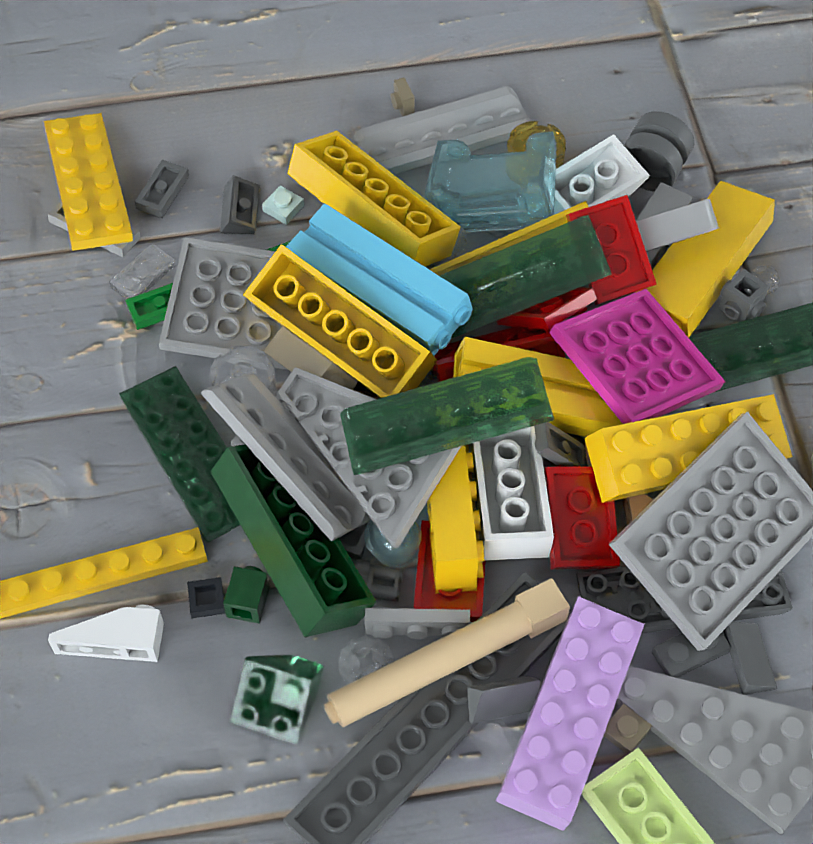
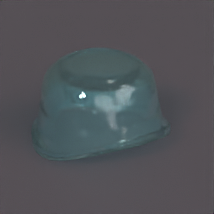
(391, 556)

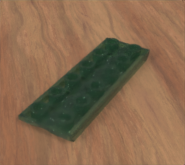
(530, 272)
(759, 346)
(445, 415)
(183, 446)

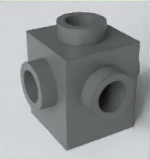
(743, 297)

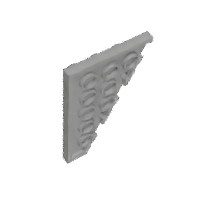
(389, 494)
(739, 741)

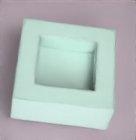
(283, 205)

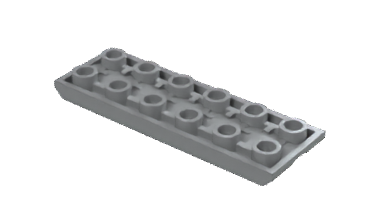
(412, 139)
(287, 453)

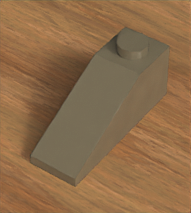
(294, 352)

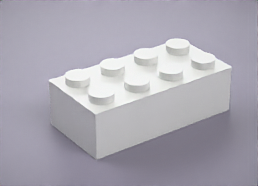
(512, 497)

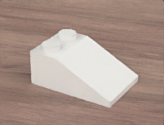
(598, 176)

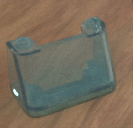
(494, 189)

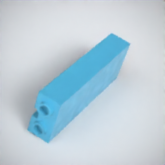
(383, 278)

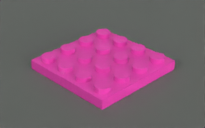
(637, 358)

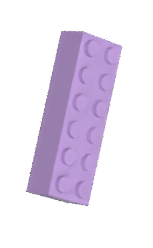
(570, 714)

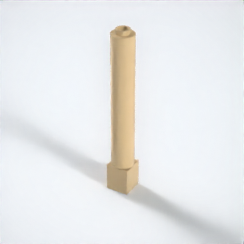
(530, 615)

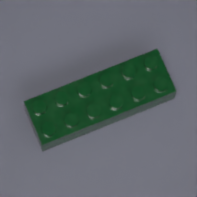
(304, 564)

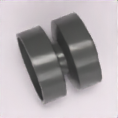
(660, 146)

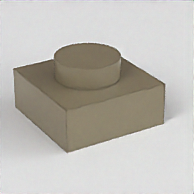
(402, 97)
(626, 729)

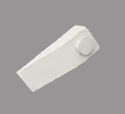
(118, 634)

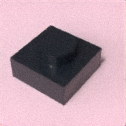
(206, 597)

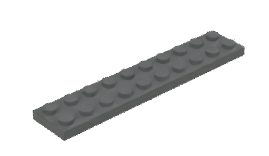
(409, 743)

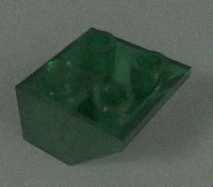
(276, 695)

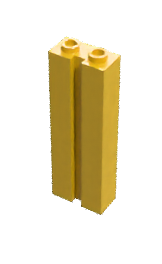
(699, 267)
(572, 398)

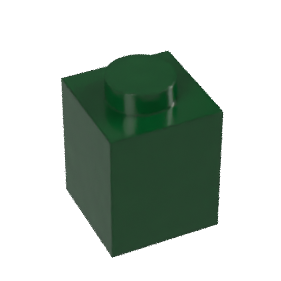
(246, 594)

